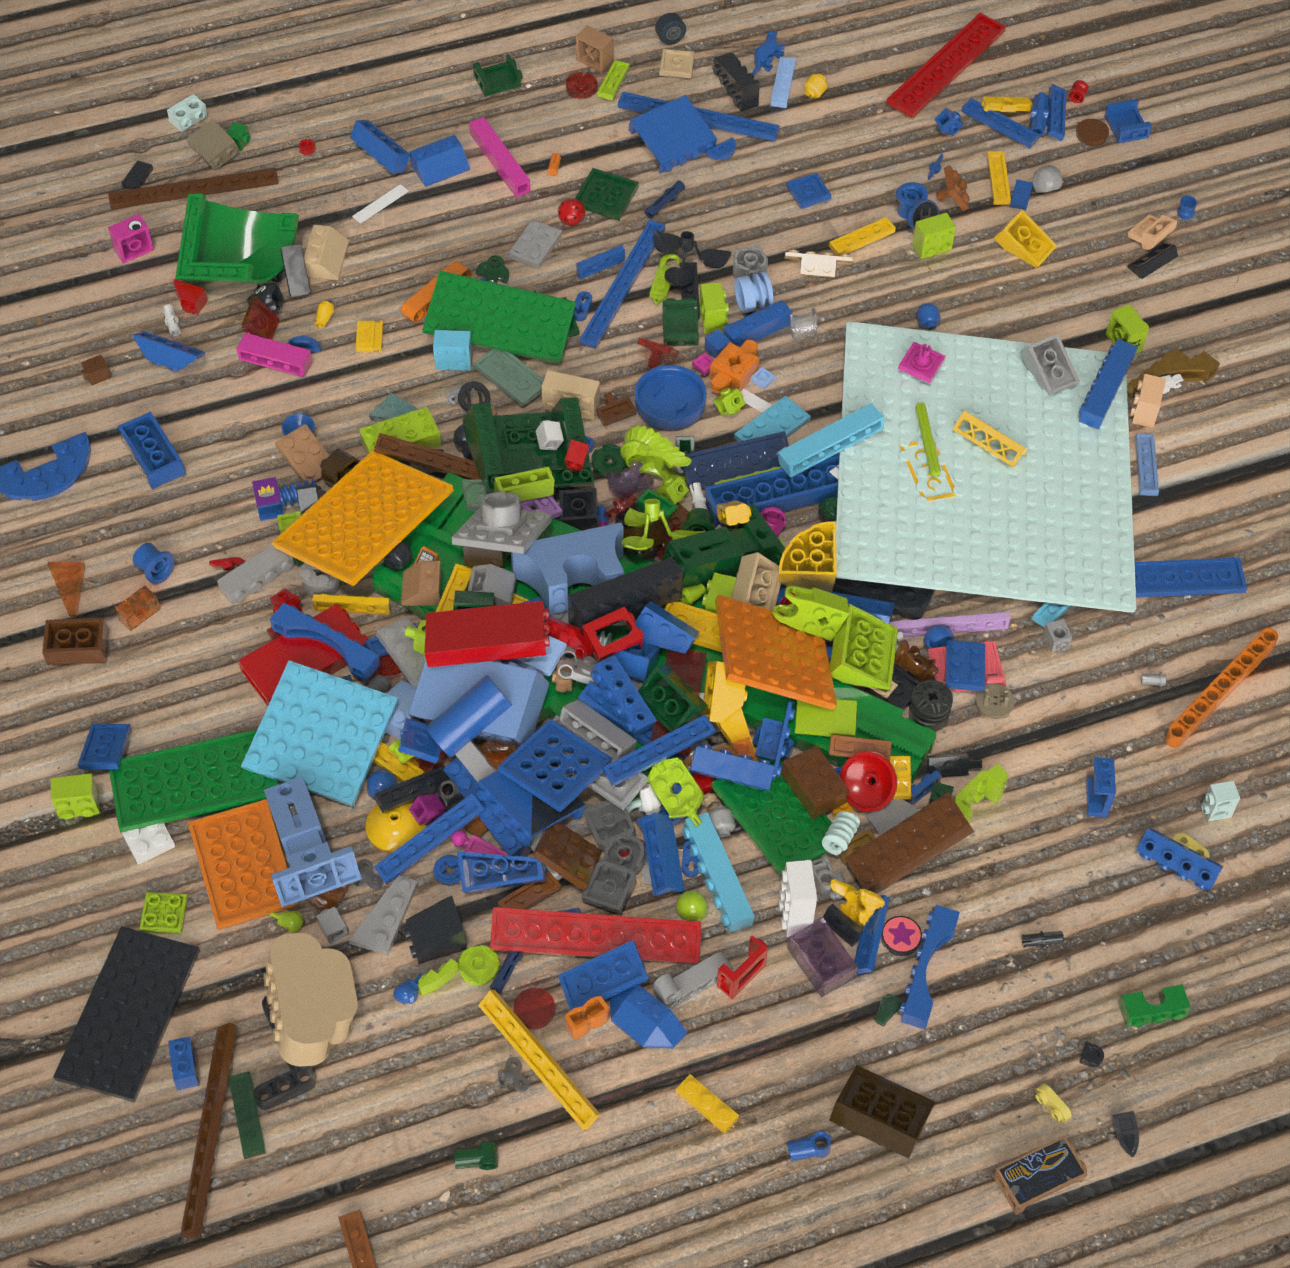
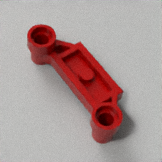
(570, 635)

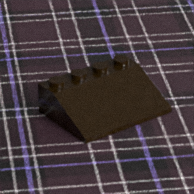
(882, 1111)

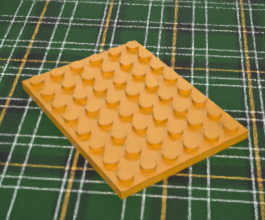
(362, 517)

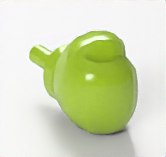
(289, 920)

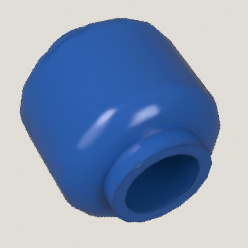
(928, 316)

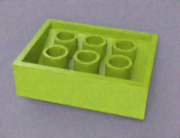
(864, 651)

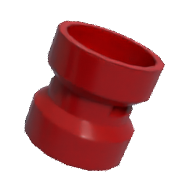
(1078, 91)

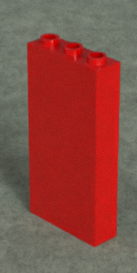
(486, 634)
(266, 664)

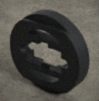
(466, 388)

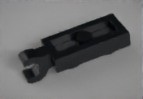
(953, 764)

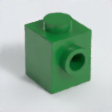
(239, 134)

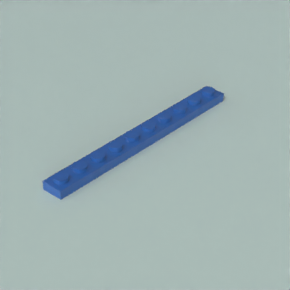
(713, 119)
(621, 286)

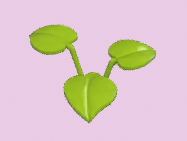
(651, 514)

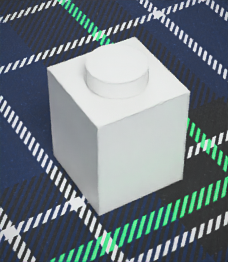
(549, 435)

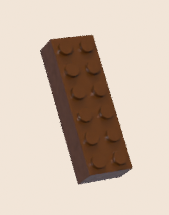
(909, 844)

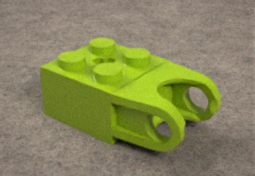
(813, 611)

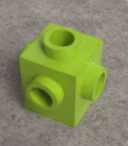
(729, 401)
(673, 489)

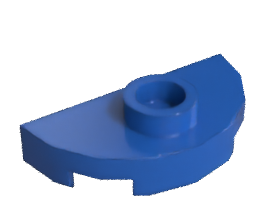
(723, 150)
(305, 342)

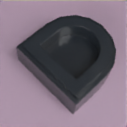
(1092, 1055)

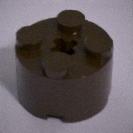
(337, 466)

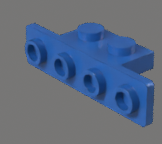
(772, 737)

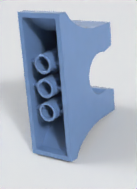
(570, 559)

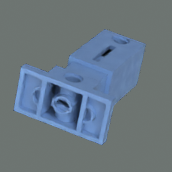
(310, 860)

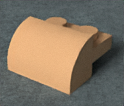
(1152, 230)

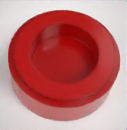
(306, 147)

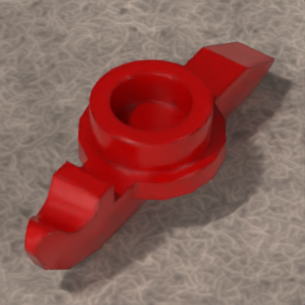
(227, 563)

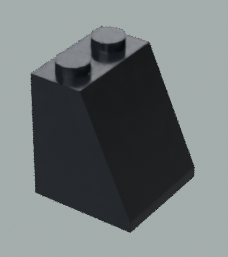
(435, 932)

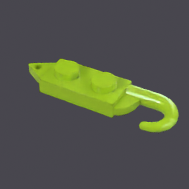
(660, 287)

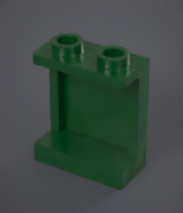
(497, 77)
(680, 322)

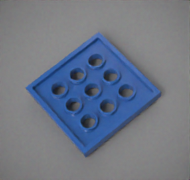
(556, 776)

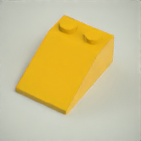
(1025, 240)

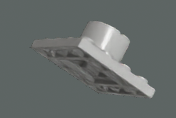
(502, 525)

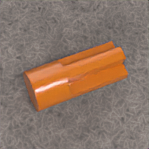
(554, 164)

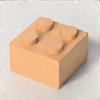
(1147, 400)

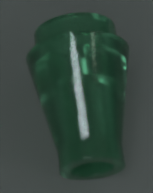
(887, 1009)

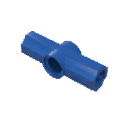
(1039, 113)

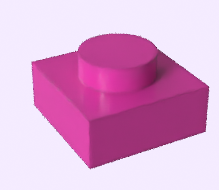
(702, 364)

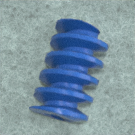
(290, 494)

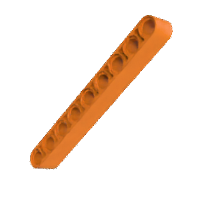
(1263, 645)

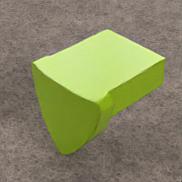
(287, 519)

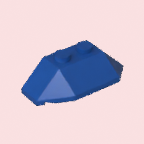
(166, 351)
(646, 1019)

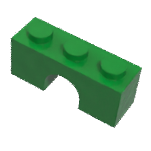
(1138, 1011)

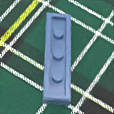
(1146, 464)

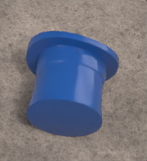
(907, 195)
(154, 563)

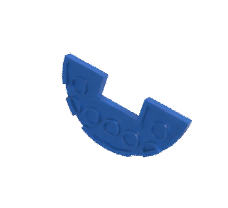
(50, 477)

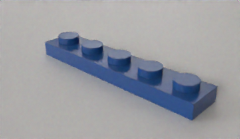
(1001, 123)

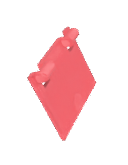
(992, 664)

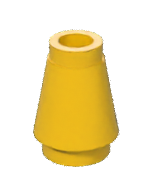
(324, 313)

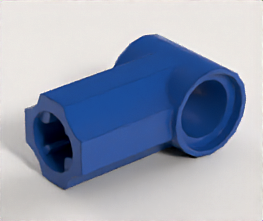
(806, 1147)

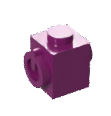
(427, 809)

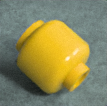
(815, 85)

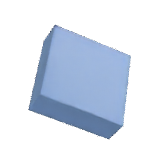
(762, 378)

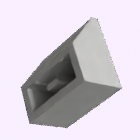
(494, 580)

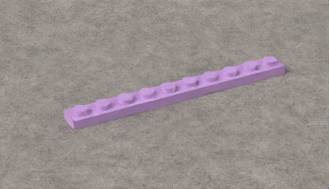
(956, 624)

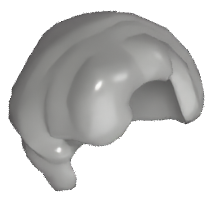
(1047, 179)

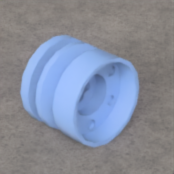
(753, 292)

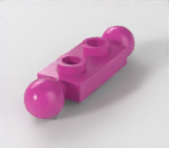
(475, 844)

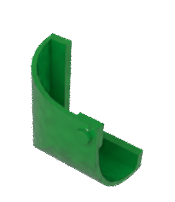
(232, 243)

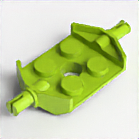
(664, 776)

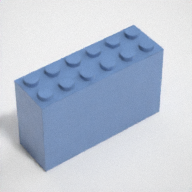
(521, 686)

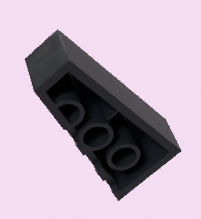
(737, 81)

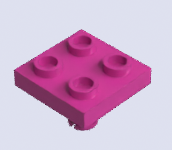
(921, 362)

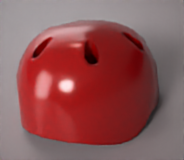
(569, 210)

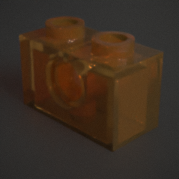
(137, 608)

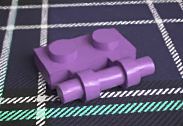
(543, 504)

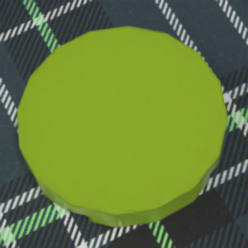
(478, 965)

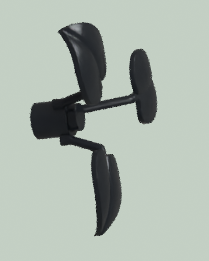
(682, 277)

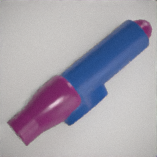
(603, 521)

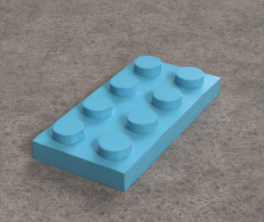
(779, 417)

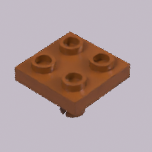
(955, 188)

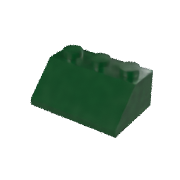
(670, 698)

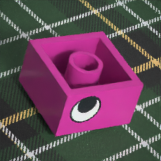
(130, 238)

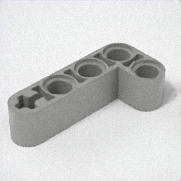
(689, 983)

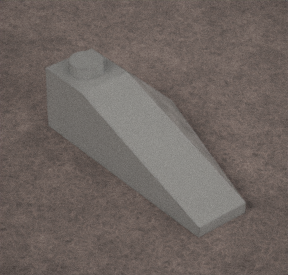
(891, 815)

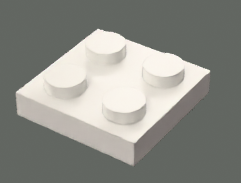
(148, 842)

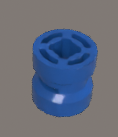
(1187, 207)

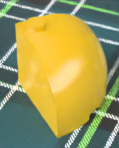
(811, 558)

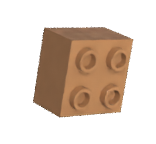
(595, 49)

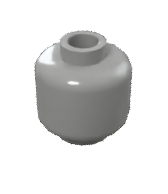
(722, 820)

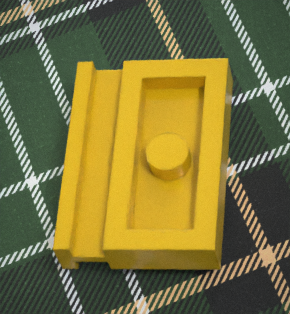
(369, 336)

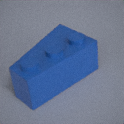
(665, 629)

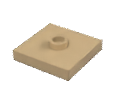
(676, 63)

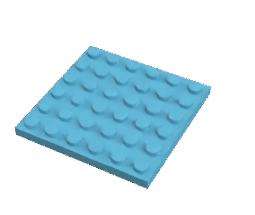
(320, 732)

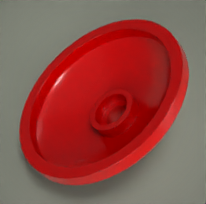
(857, 777)

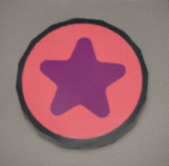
(901, 935)

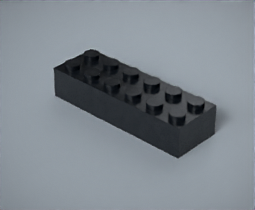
(633, 590)

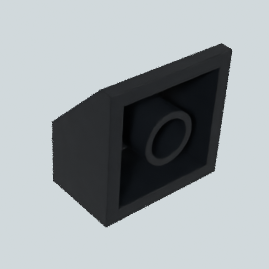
(579, 508)

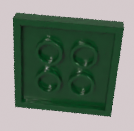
(606, 193)

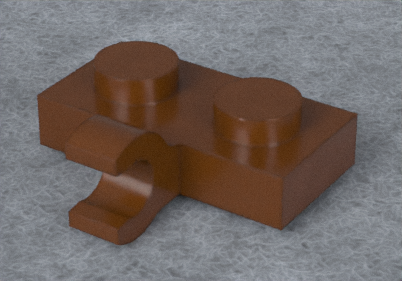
(615, 410)

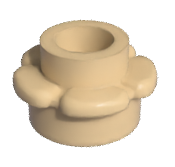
(710, 801)

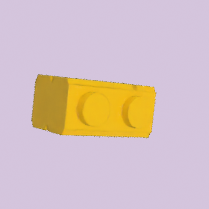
(733, 513)

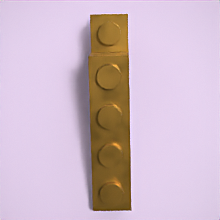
(1199, 368)

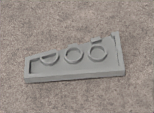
(385, 919)

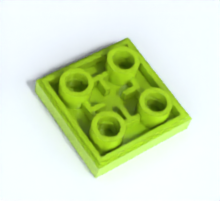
(163, 913)

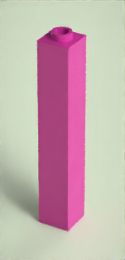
(499, 157)

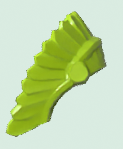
(654, 452)

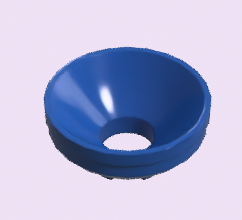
(296, 421)

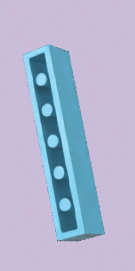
(831, 440)
(718, 874)

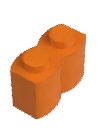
(590, 1016)

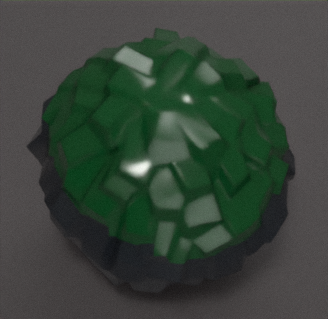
(828, 509)

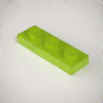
(613, 80)

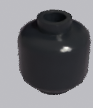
(398, 556)

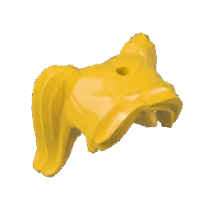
(859, 903)

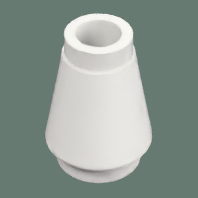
(649, 800)

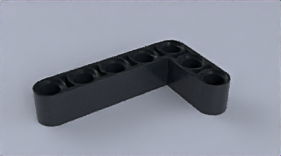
(290, 1078)

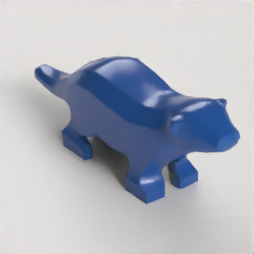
(766, 51)

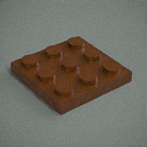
(567, 854)

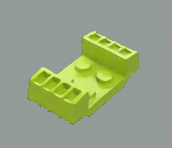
(987, 783)

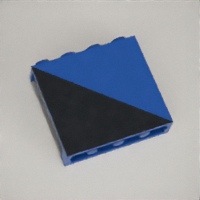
(520, 809)

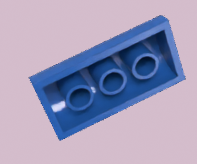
(468, 716)

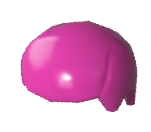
(775, 518)

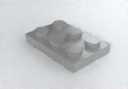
(535, 244)

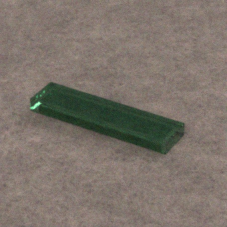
(247, 1115)

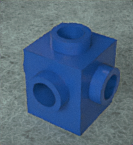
(949, 122)

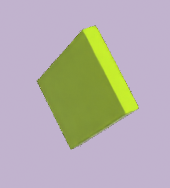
(826, 722)

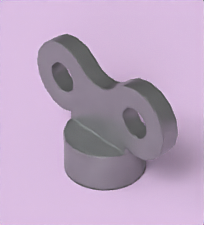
(368, 875)
(512, 1075)

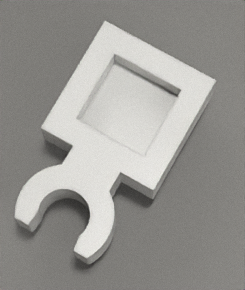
(1172, 382)

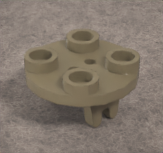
(1004, 701)

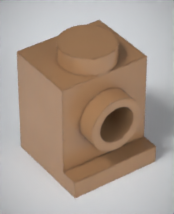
(562, 684)

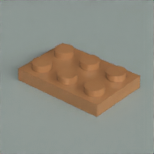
(303, 453)

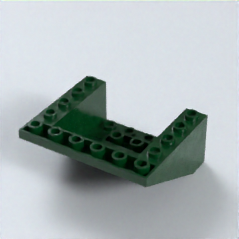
(510, 443)

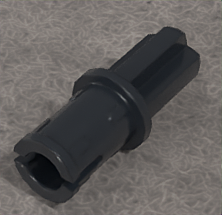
(1042, 938)

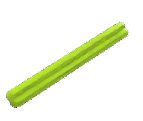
(928, 440)

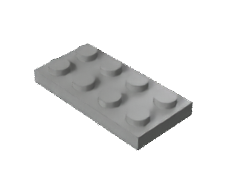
(401, 649)

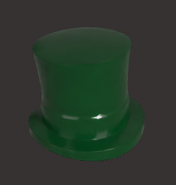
(698, 520)

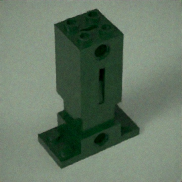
(722, 549)

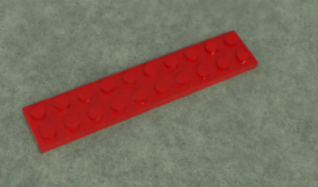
(945, 65)
(594, 934)

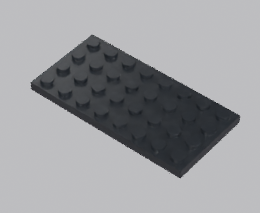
(127, 1014)

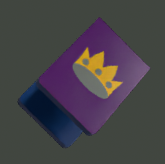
(267, 498)

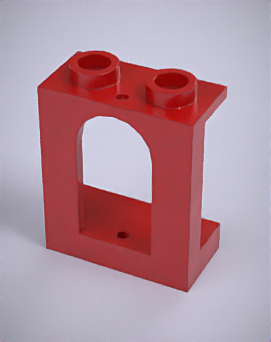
(603, 652)
(734, 981)

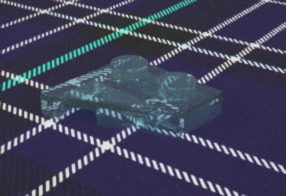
(391, 407)

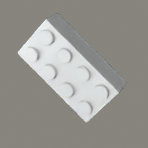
(797, 896)

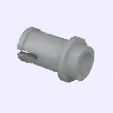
(1153, 679)

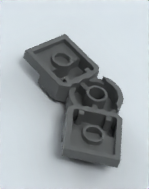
(615, 876)

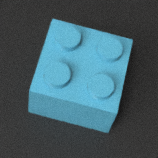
(452, 350)

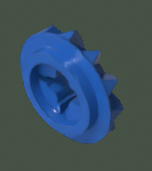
(440, 870)

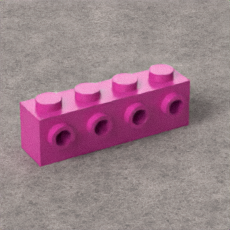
(274, 354)

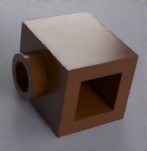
(95, 370)

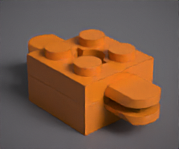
(734, 366)

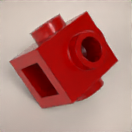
(285, 597)

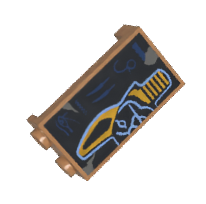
(1040, 1174)

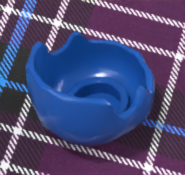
(937, 636)
(379, 781)

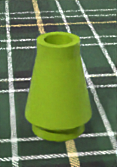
(692, 593)

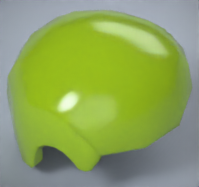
(692, 906)

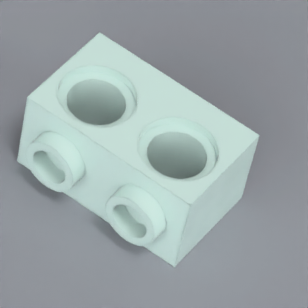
(187, 113)
(1220, 801)

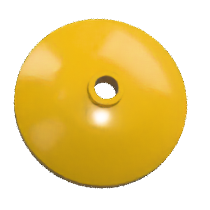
(391, 834)

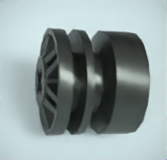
(931, 704)

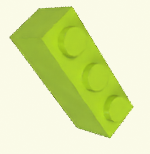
(527, 484)

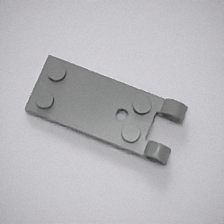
(583, 668)

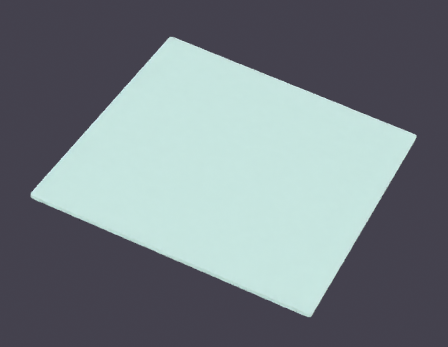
(1025, 532)

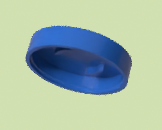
(670, 397)

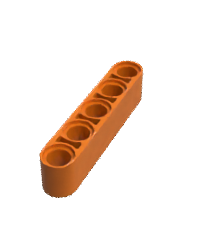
(418, 304)

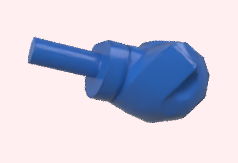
(407, 991)

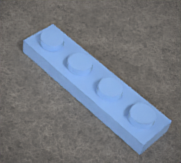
(783, 82)

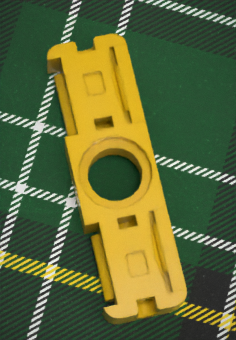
(1006, 104)

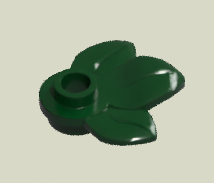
(493, 272)

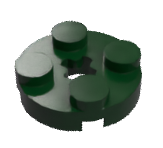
(607, 452)

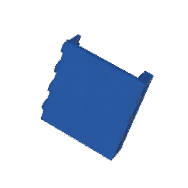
(674, 133)

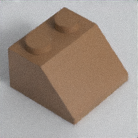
(422, 584)

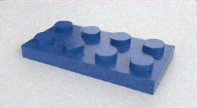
(604, 975)

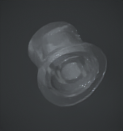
(804, 326)

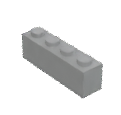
(254, 574)
(596, 730)

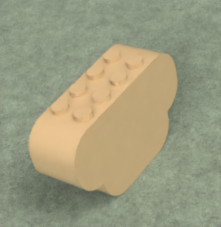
(309, 998)

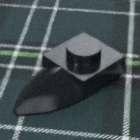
(1126, 1131)

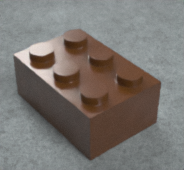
(75, 641)
(815, 782)

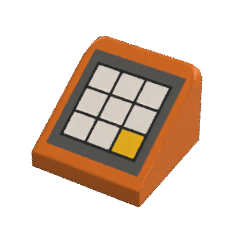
(427, 555)

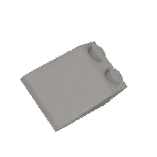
(1050, 364)

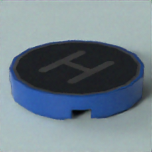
(921, 210)

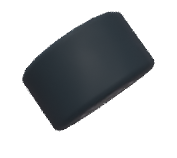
(670, 28)

